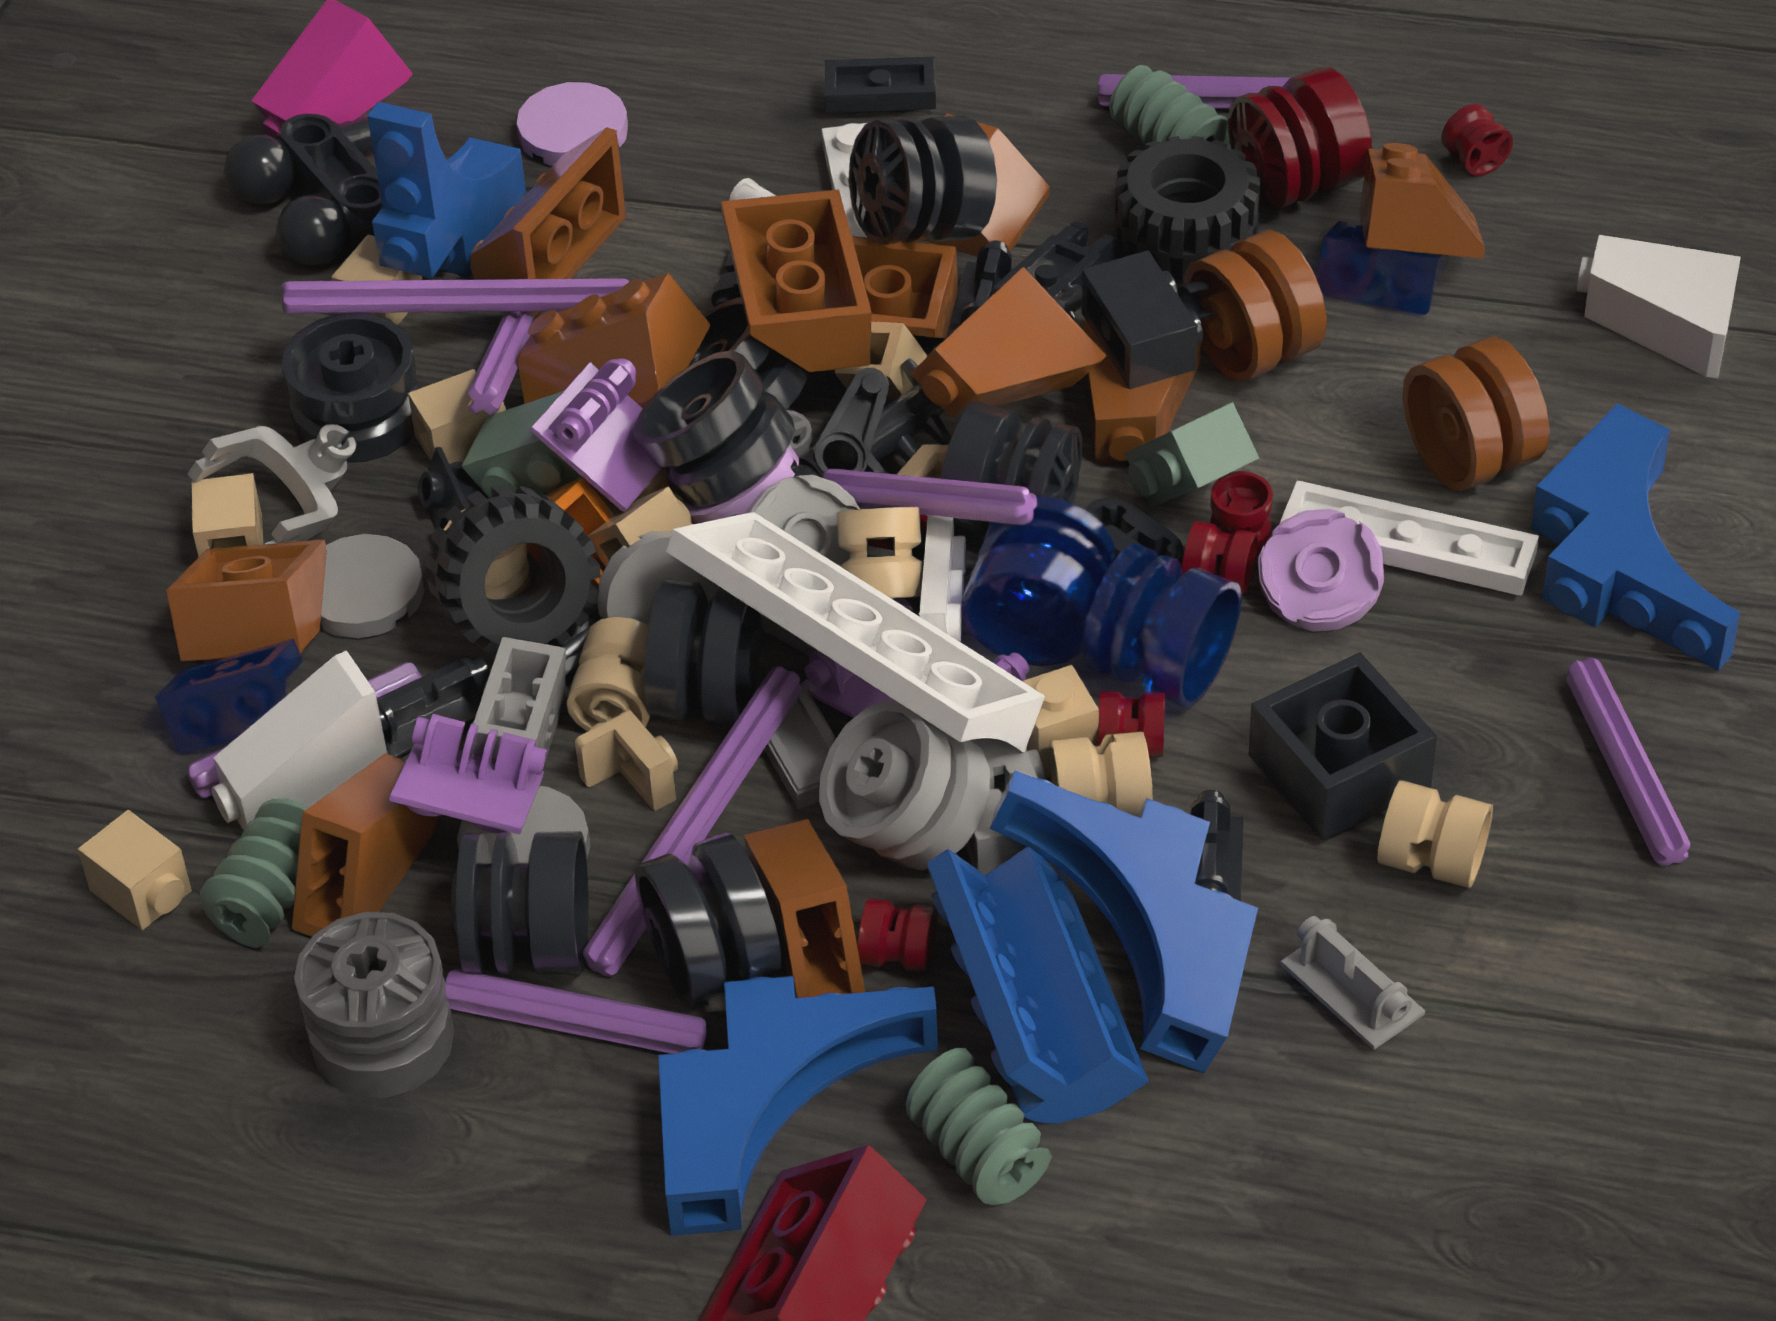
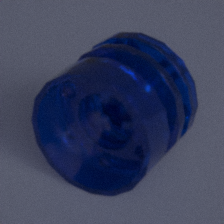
(1038, 583)
(1161, 624)

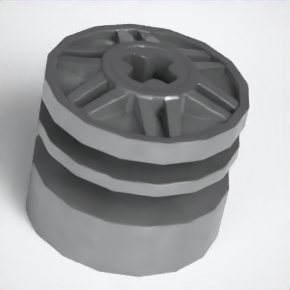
(375, 1004)

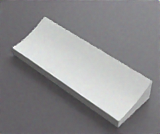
(860, 628)

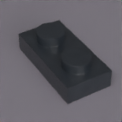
(880, 84)

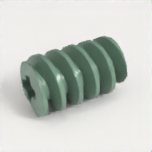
(1159, 108)
(257, 876)
(977, 1128)

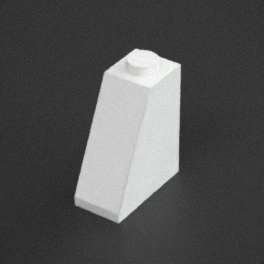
(1662, 298)
(302, 744)

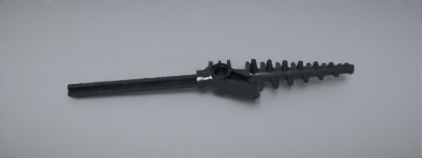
(859, 437)

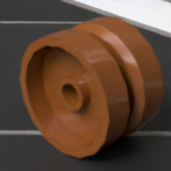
(1261, 304)
(1475, 413)

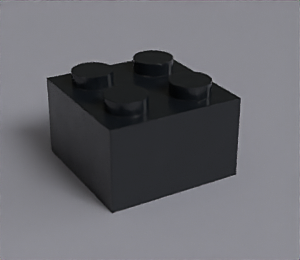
(1340, 744)

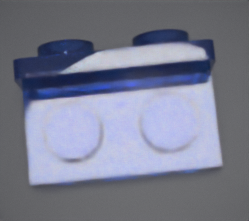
(1377, 275)
(226, 695)

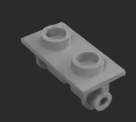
(1350, 984)

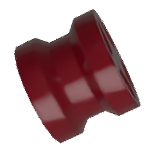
(1477, 139)

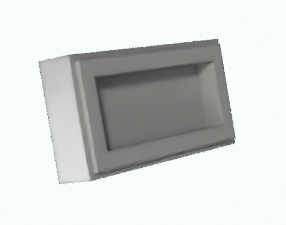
(800, 749)

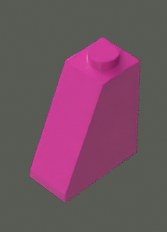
(332, 70)

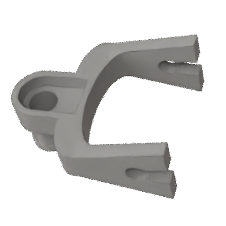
(306, 470)

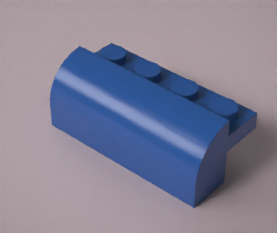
(1037, 986)

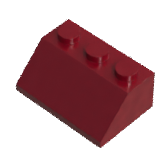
(821, 1243)

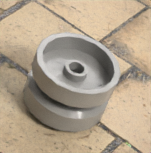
(903, 786)

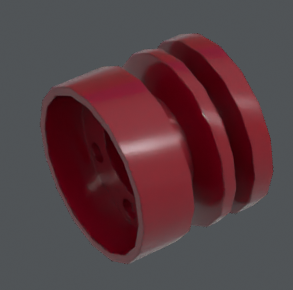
(1302, 136)

